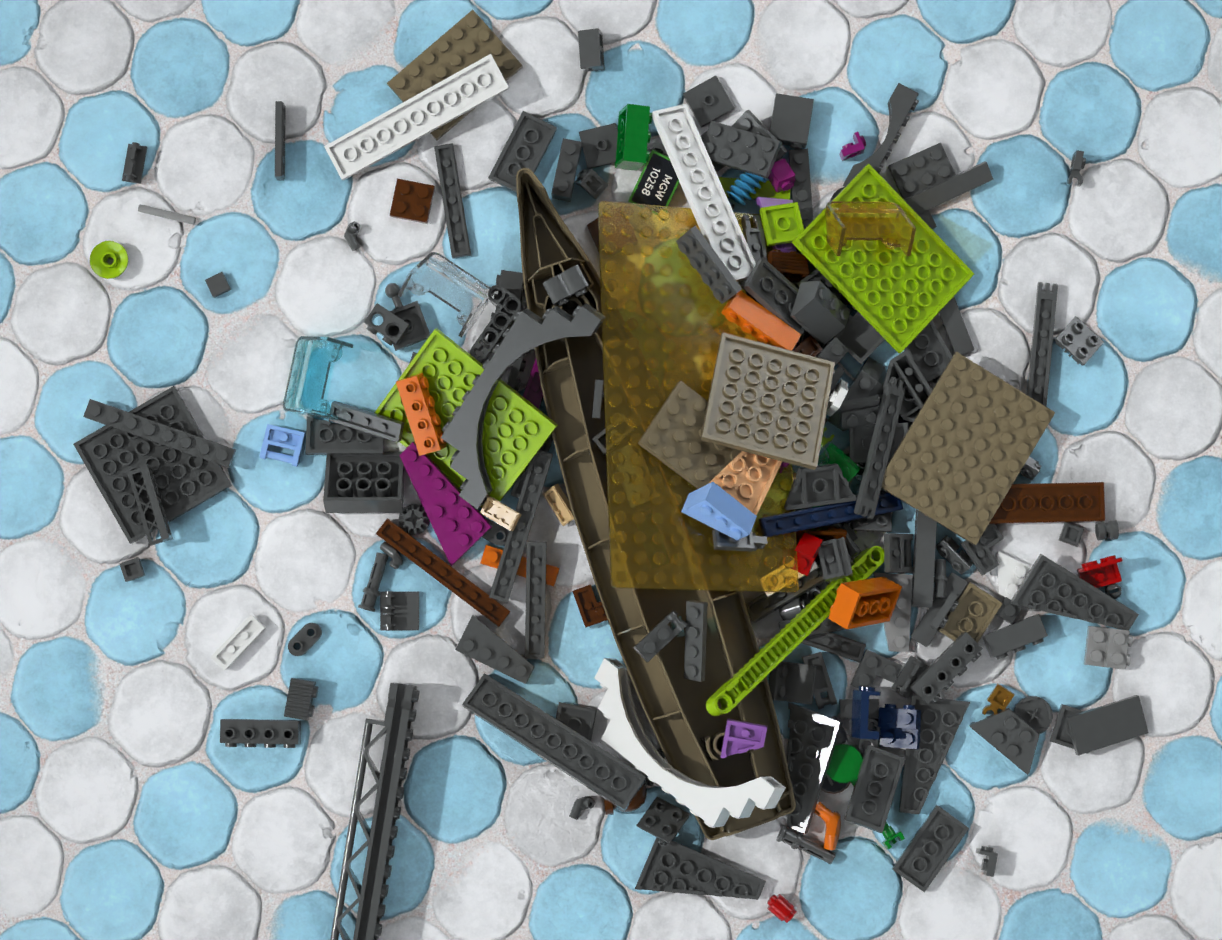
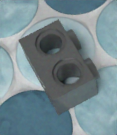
(389, 321)

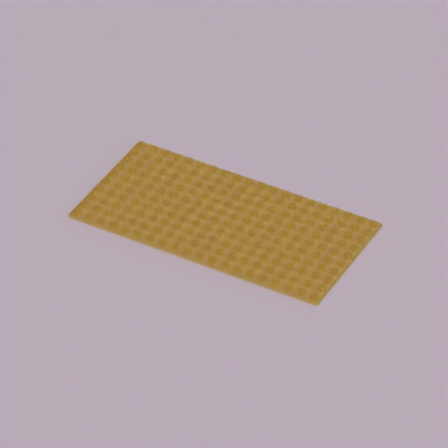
(656, 332)

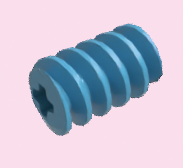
(744, 187)

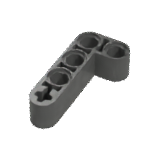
(492, 327)

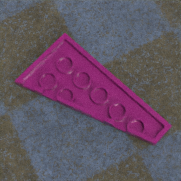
(452, 518)

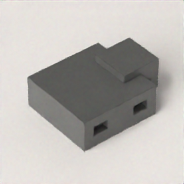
(859, 337)

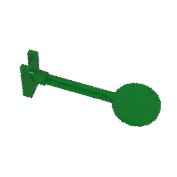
(845, 769)

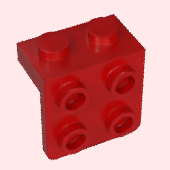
(1101, 573)

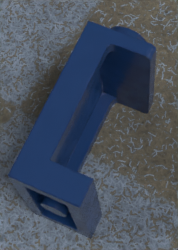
(860, 713)

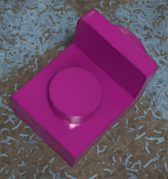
(850, 150)

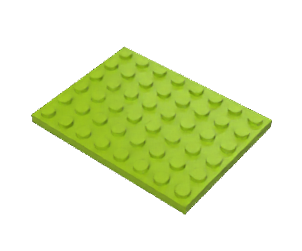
(883, 284)
(511, 427)

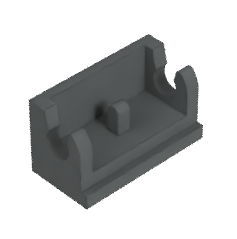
(591, 50)

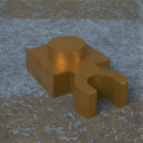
(999, 699)

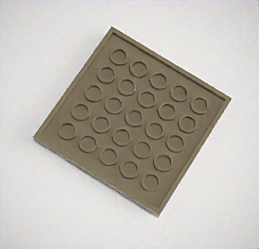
(768, 401)

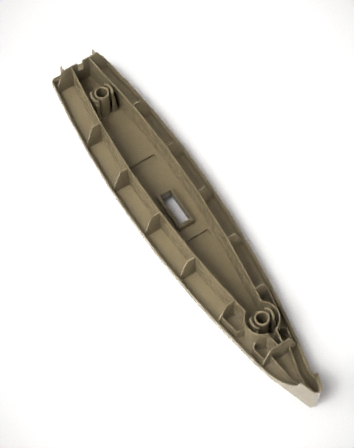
(672, 704)

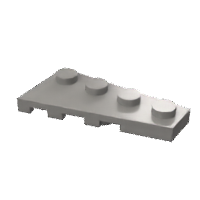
(898, 628)

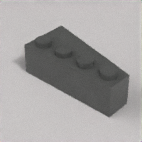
(488, 648)

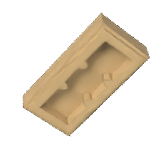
(559, 504)
(500, 513)

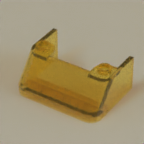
(868, 222)

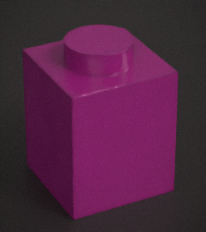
(782, 176)

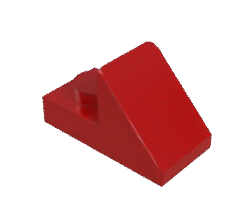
(807, 552)

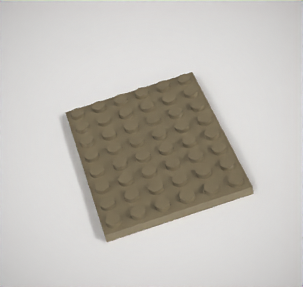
(965, 448)

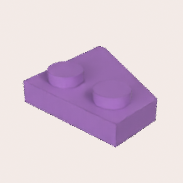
(741, 737)

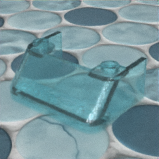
(310, 375)

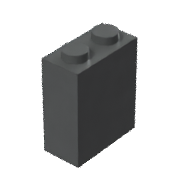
(791, 120)

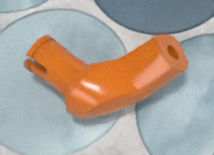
(833, 825)

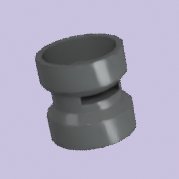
(1106, 530)

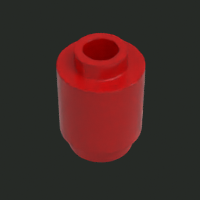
(781, 908)

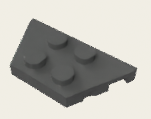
(818, 487)
(1010, 737)

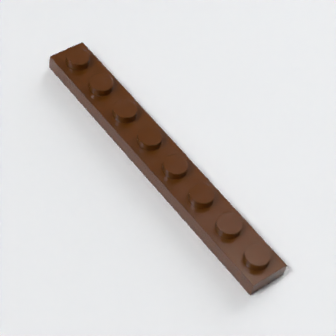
(443, 572)

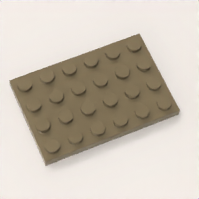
(453, 51)
(676, 438)

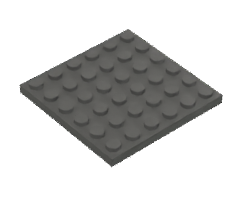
(180, 477)

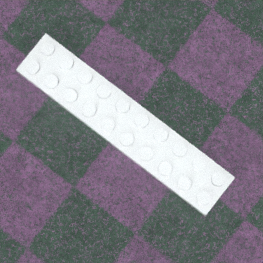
(416, 117)
(703, 189)

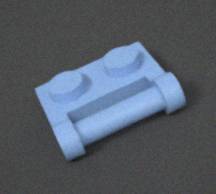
(282, 438)

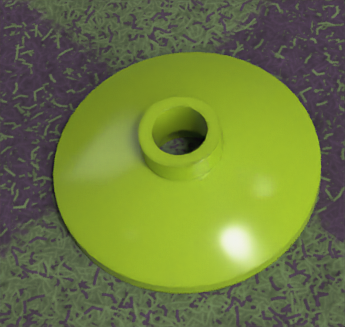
(100, 256)

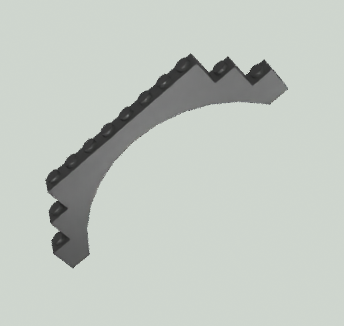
(466, 427)

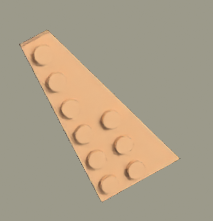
(748, 479)

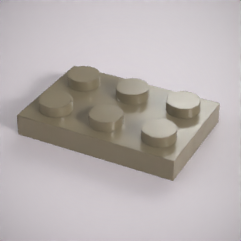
(972, 614)

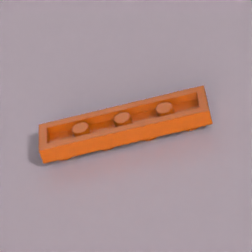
(492, 556)

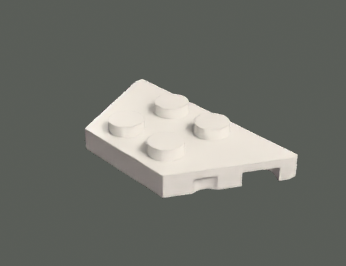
(1010, 575)

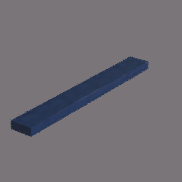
(823, 516)

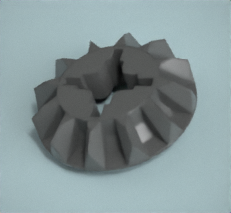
(421, 524)

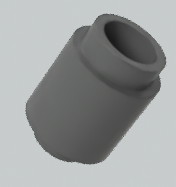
(793, 608)

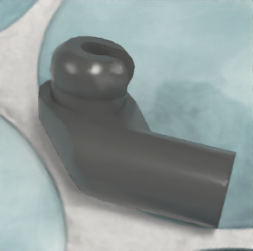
(351, 234)
(393, 553)
(581, 804)

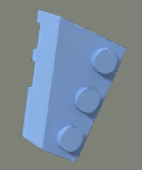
(720, 511)

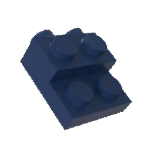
(899, 726)

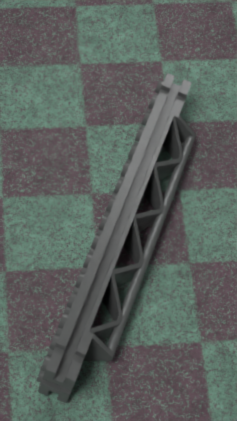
(386, 811)

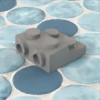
(1107, 647)

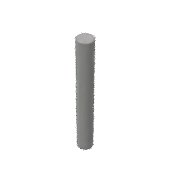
(166, 214)

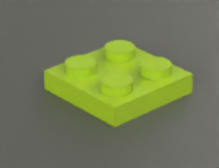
(781, 223)

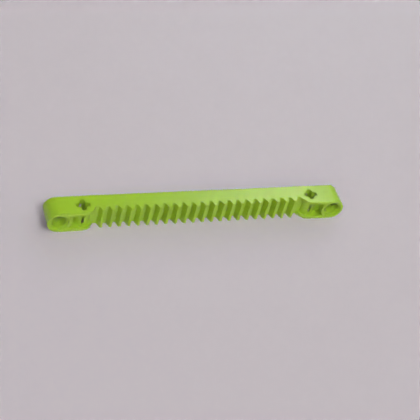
(789, 637)

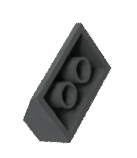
(819, 311)

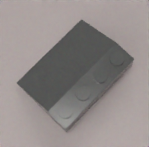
(364, 483)

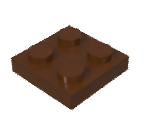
(412, 201)

